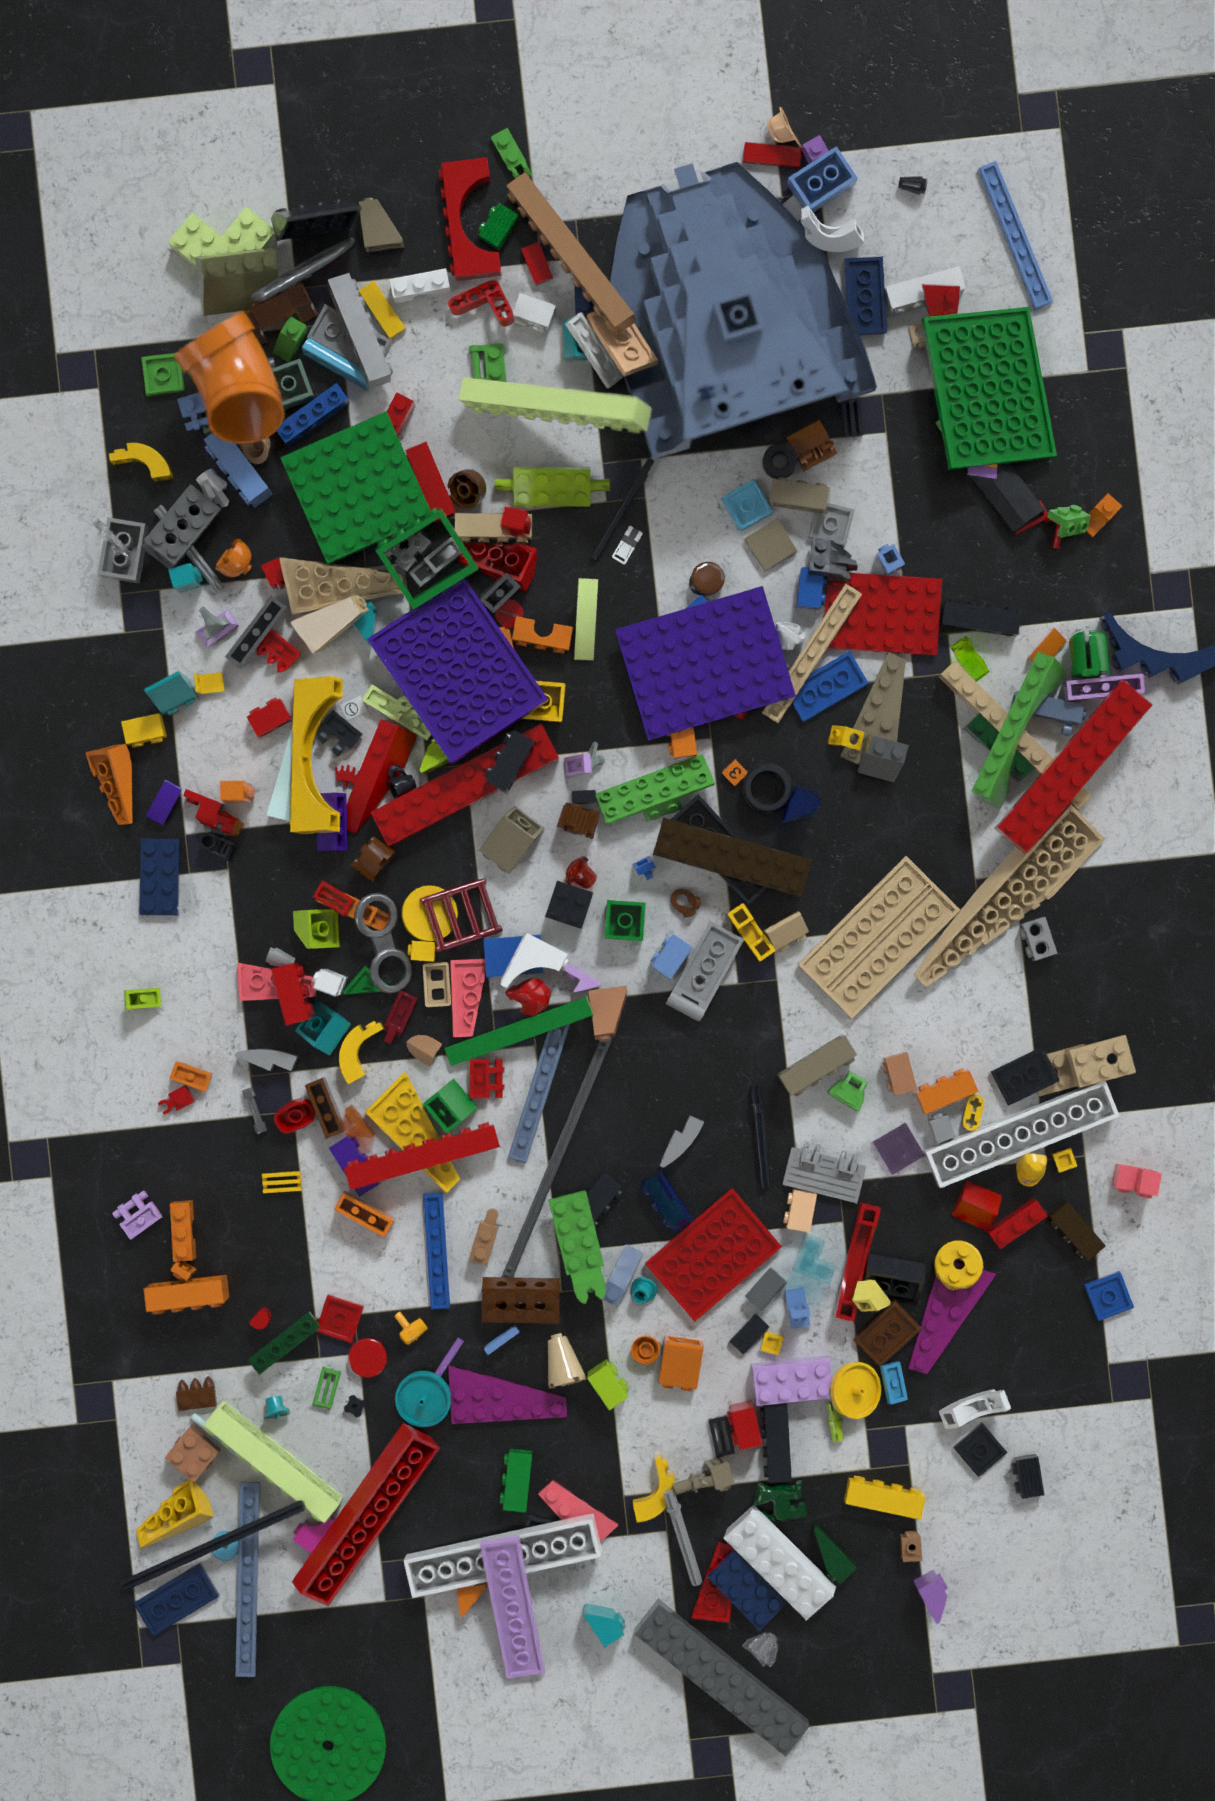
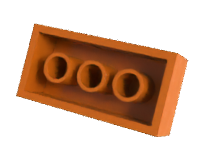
(186, 1293)

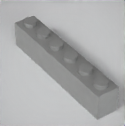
(359, 330)

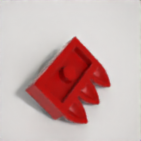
(279, 650)

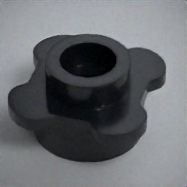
(360, 1405)

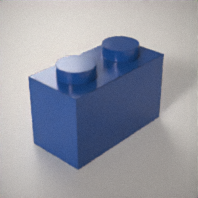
(810, 590)

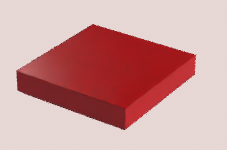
(339, 1318)

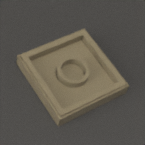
(770, 544)

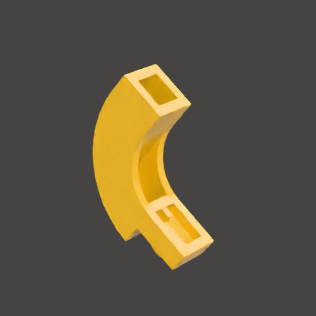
(348, 1057)
(655, 1503)

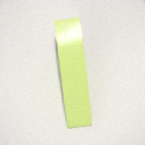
(586, 619)

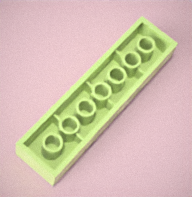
(272, 1461)

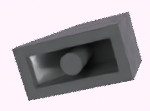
(499, 592)

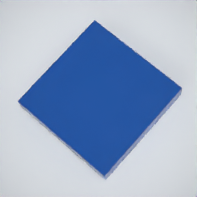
(1108, 1295)

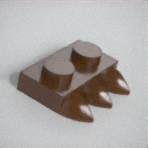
(196, 1396)

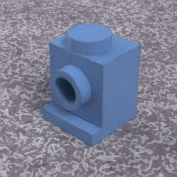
(897, 561)

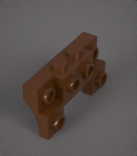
(278, 307)

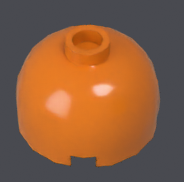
(235, 560)

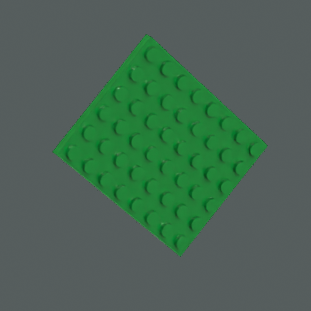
(988, 387)

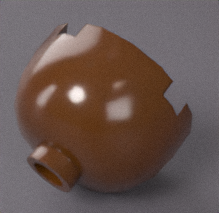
(467, 488)

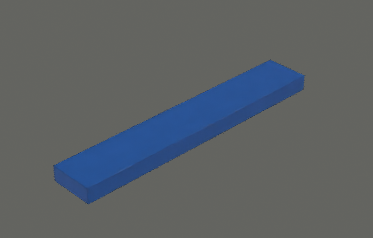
(436, 1250)

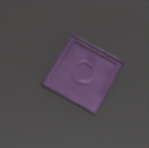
(898, 1148)

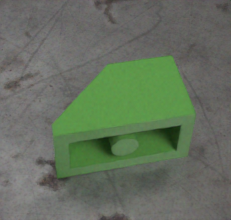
(290, 339)

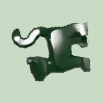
(781, 1499)

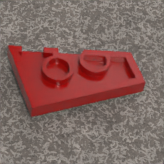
(941, 299)

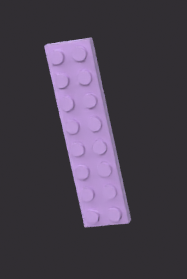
(512, 1606)

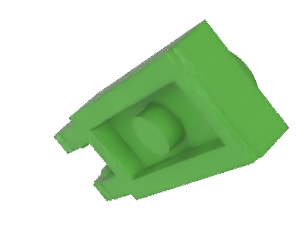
(510, 152)

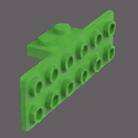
(655, 792)

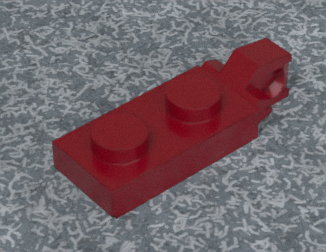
(399, 1015)

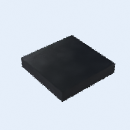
(980, 1449)

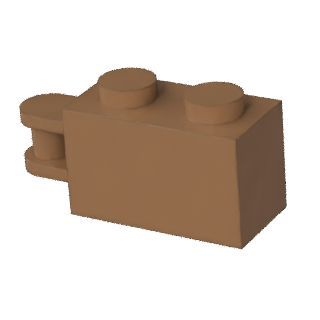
(485, 1238)

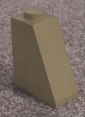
(377, 227)

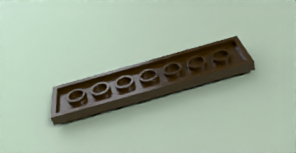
(732, 857)

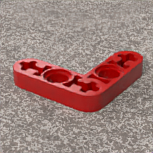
(489, 297)

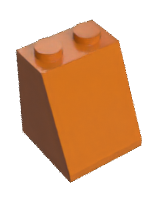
(680, 1362)

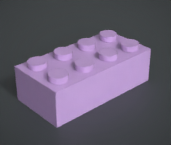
(792, 1380)

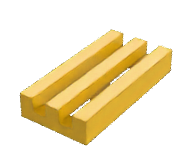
(277, 1182)

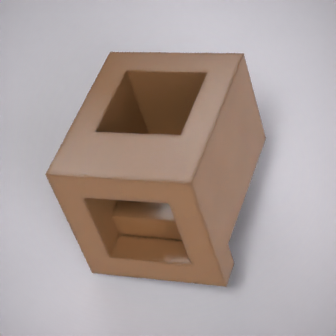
(911, 1555)

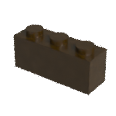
(1075, 1231)

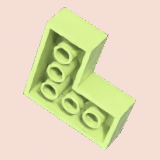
(198, 239)

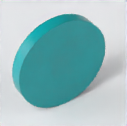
(423, 1398)

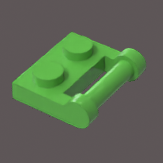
(493, 359)

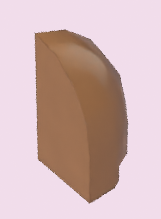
(423, 1048)

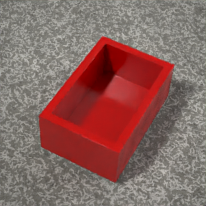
(293, 993)

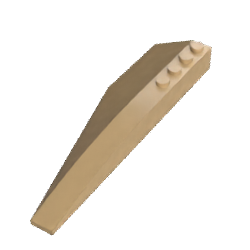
(1012, 891)

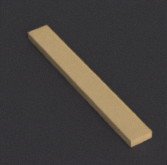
(816, 647)

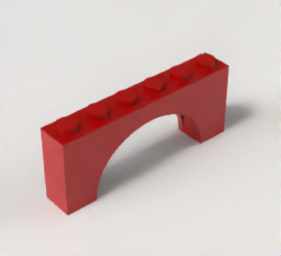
(459, 181)

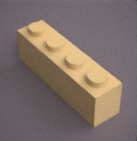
(484, 528)

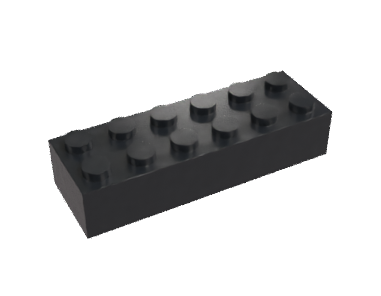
(701, 815)

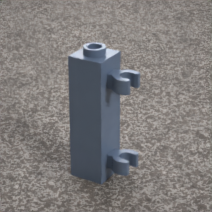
(1060, 710)

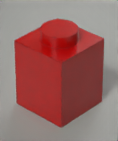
(274, 574)

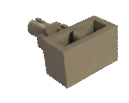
(717, 1475)

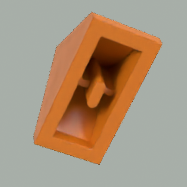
(468, 1596)

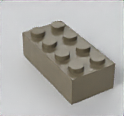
(817, 1064)

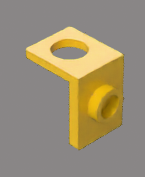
(209, 683)
(841, 736)

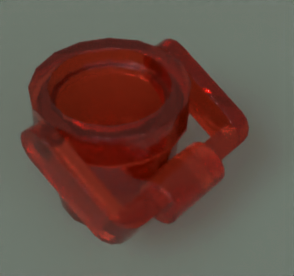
(580, 873)

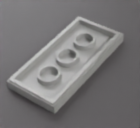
(331, 334)

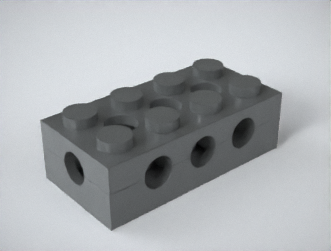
(178, 515)

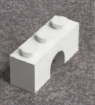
(430, 282)
(329, 982)

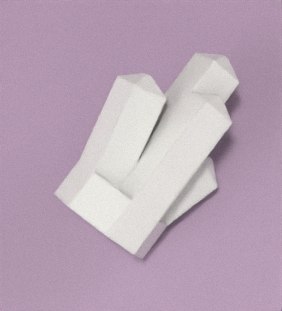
(212, 487)

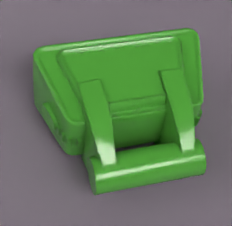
(848, 1094)

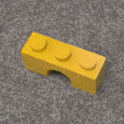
(750, 932)

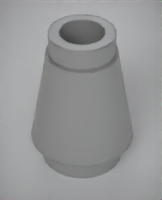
(278, 957)

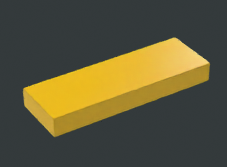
(382, 309)

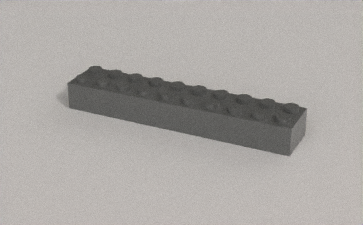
(722, 1677)

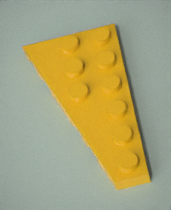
(407, 1122)

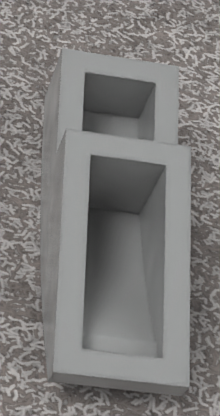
(435, 563)
(268, 1058)
(681, 1140)

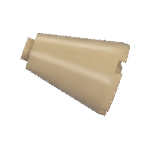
(562, 1363)

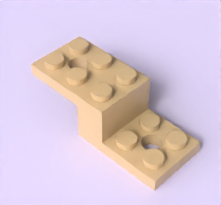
(1088, 1064)

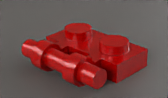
(480, 1078)

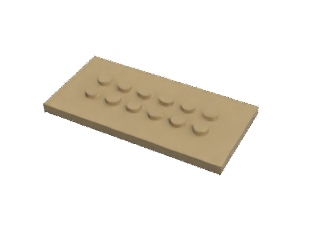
(878, 937)

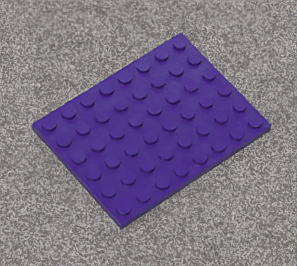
(705, 663)
(457, 670)

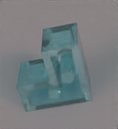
(808, 1261)

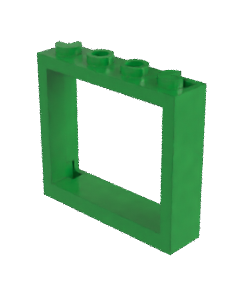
(402, 534)

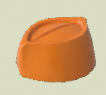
(645, 1350)

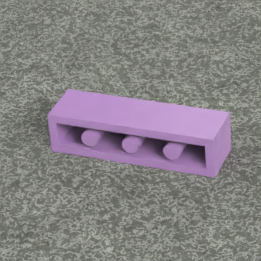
(1099, 687)

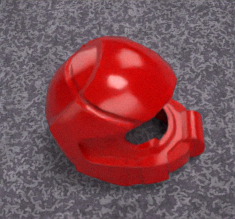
(531, 994)

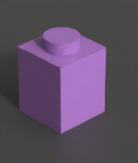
(814, 149)

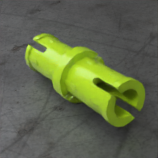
(835, 1423)

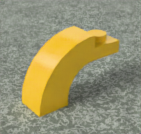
(142, 453)

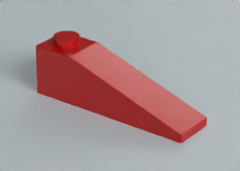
(498, 559)

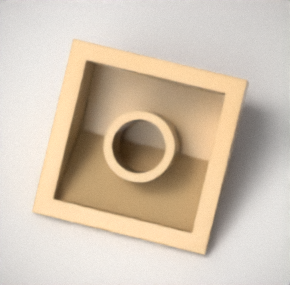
(786, 931)

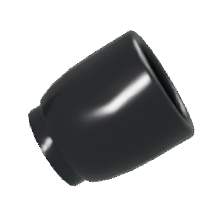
(401, 784)

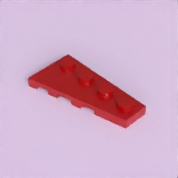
(711, 1602)

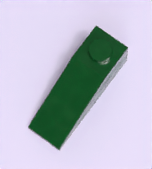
(835, 1560)

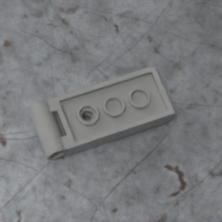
(710, 962)

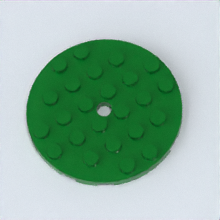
(334, 1716)

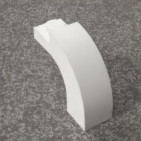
(831, 238)
(974, 1406)

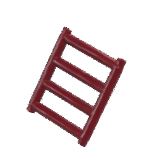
(445, 896)

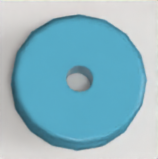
(226, 1553)

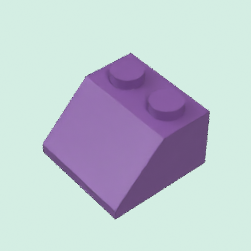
(933, 1592)

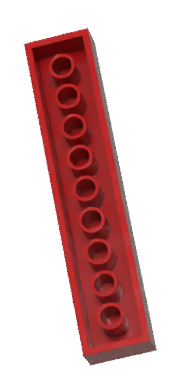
(1073, 766)
(454, 791)
(365, 1514)

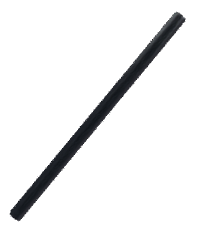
(213, 1545)

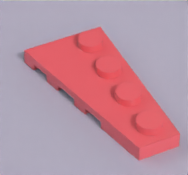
(259, 984)
(466, 989)
(569, 1506)

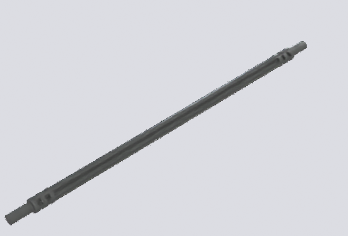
(556, 1158)

